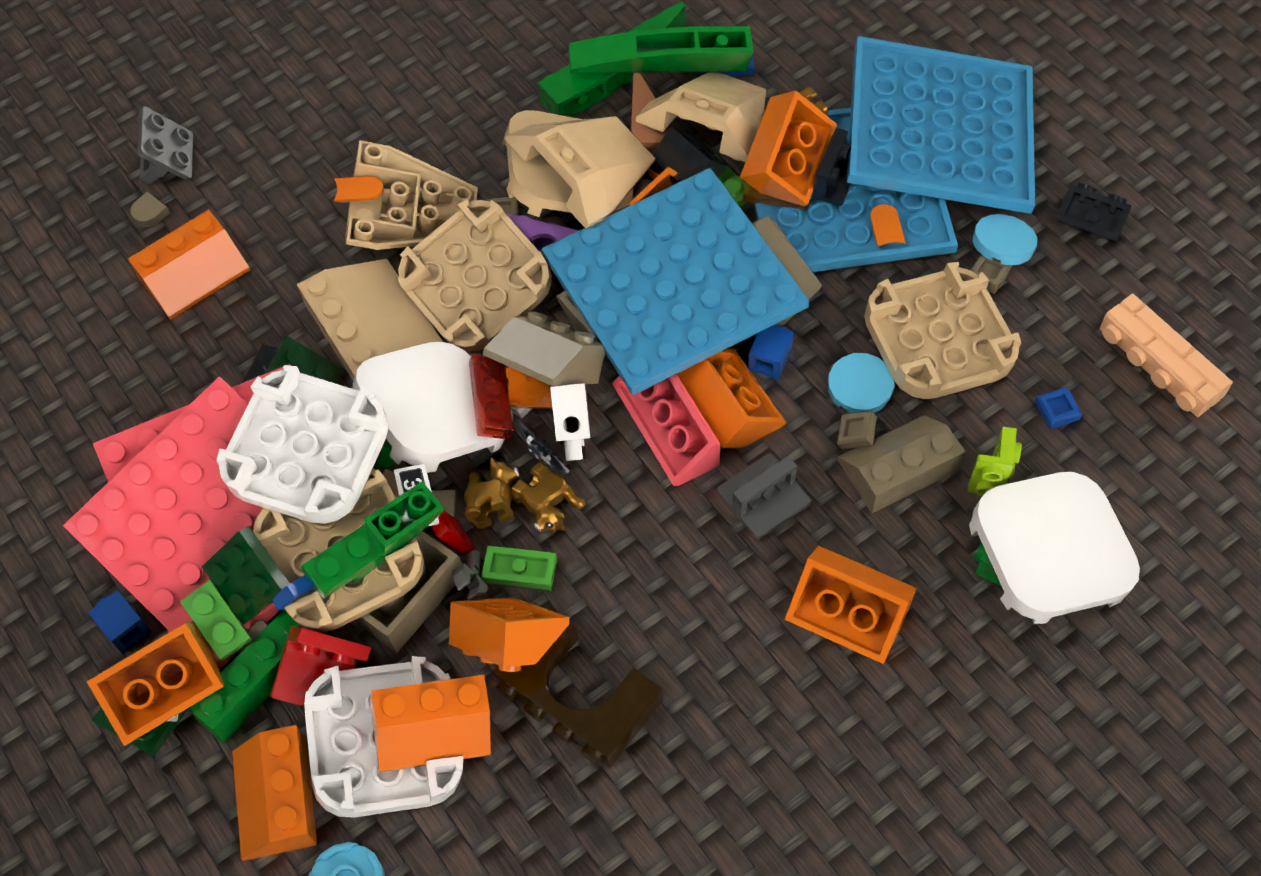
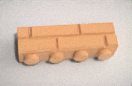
(1165, 355)

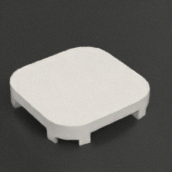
(426, 403)
(304, 446)
(1055, 545)
(344, 746)

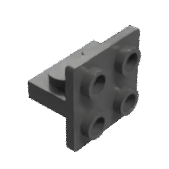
(163, 147)
(765, 494)

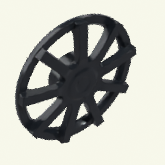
(539, 447)

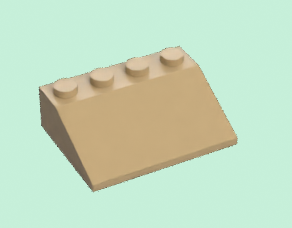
(365, 312)

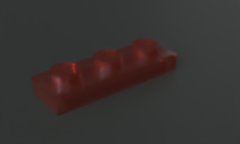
(490, 397)

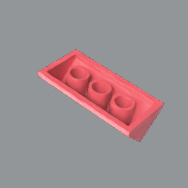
(673, 428)

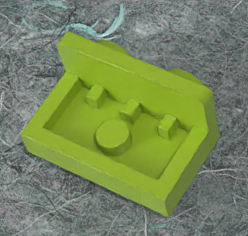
(998, 468)

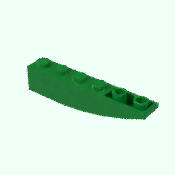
(665, 50)
(572, 93)
(245, 680)

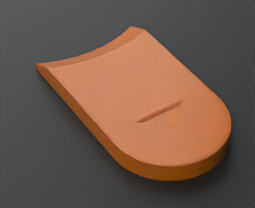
(358, 189)
(886, 225)

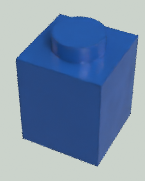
(771, 351)
(119, 621)

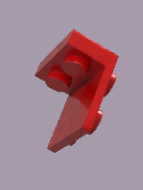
(307, 657)

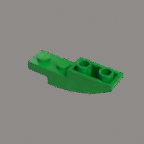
(379, 536)

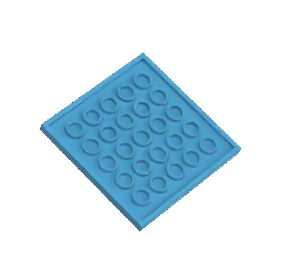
(942, 125)
(843, 235)
(673, 280)

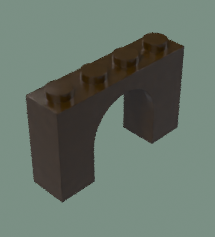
(599, 730)

